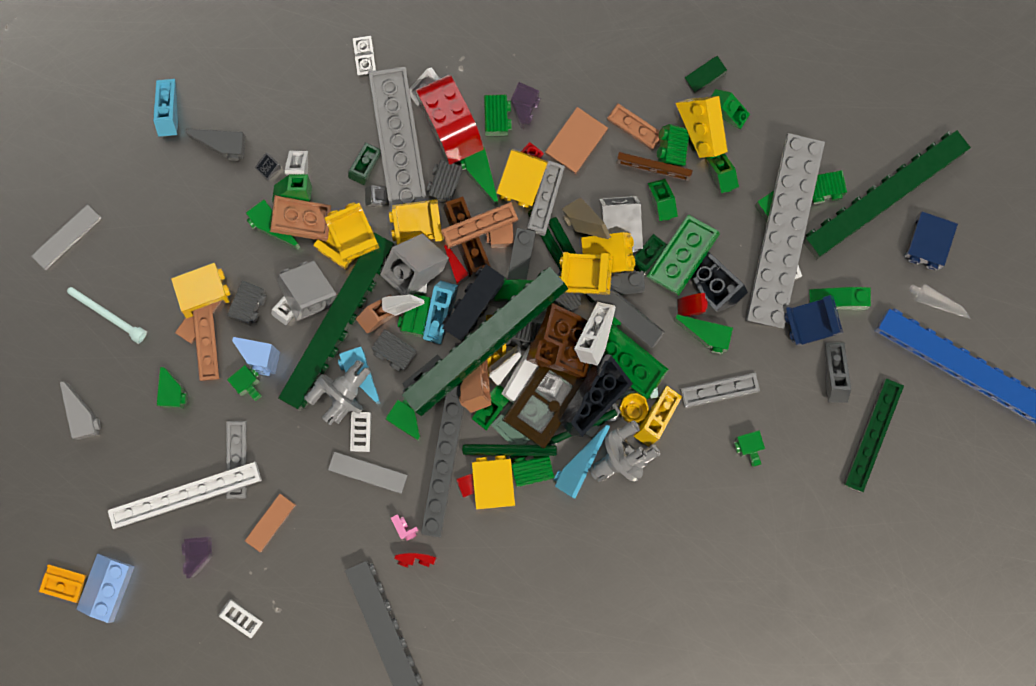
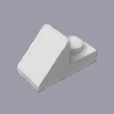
(427, 77)

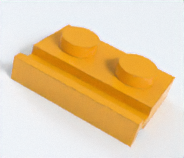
(62, 583)

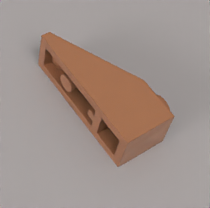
(476, 389)

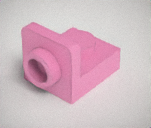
(400, 525)

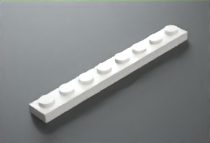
(184, 495)

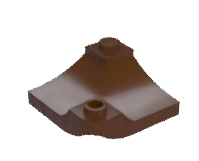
(556, 342)

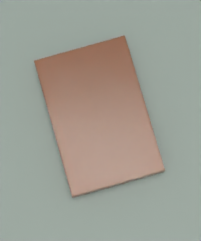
(576, 140)
(300, 218)

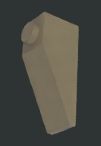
(584, 219)

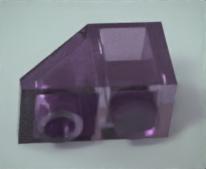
(523, 103)
(197, 554)

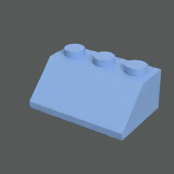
(259, 355)
(105, 588)

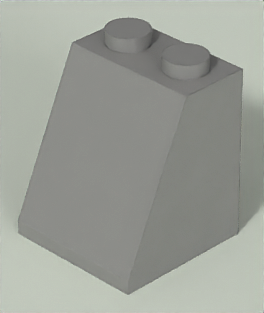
(623, 215)
(413, 264)
(306, 290)

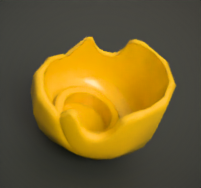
(634, 408)

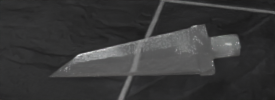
(933, 298)

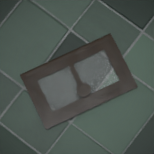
(542, 404)

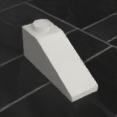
(595, 334)

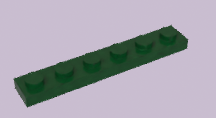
(874, 435)

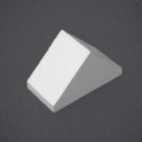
(297, 163)

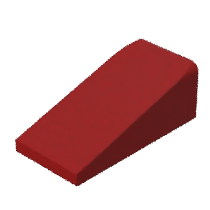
(458, 270)

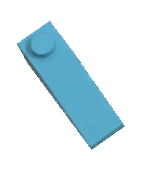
(166, 108)
(441, 305)
(348, 359)

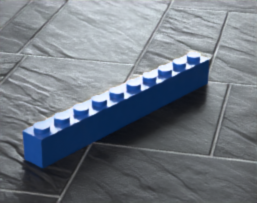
(958, 363)

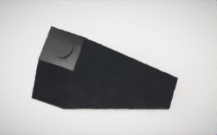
(718, 283)

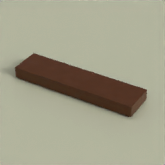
(654, 166)

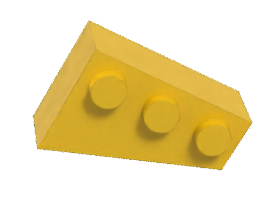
(704, 125)

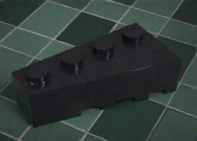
(474, 302)
(595, 396)

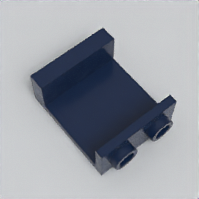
(931, 241)
(814, 321)

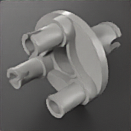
(342, 392)
(622, 456)

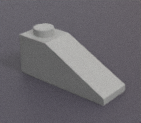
(80, 418)

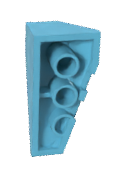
(574, 473)

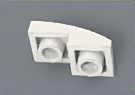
(364, 55)

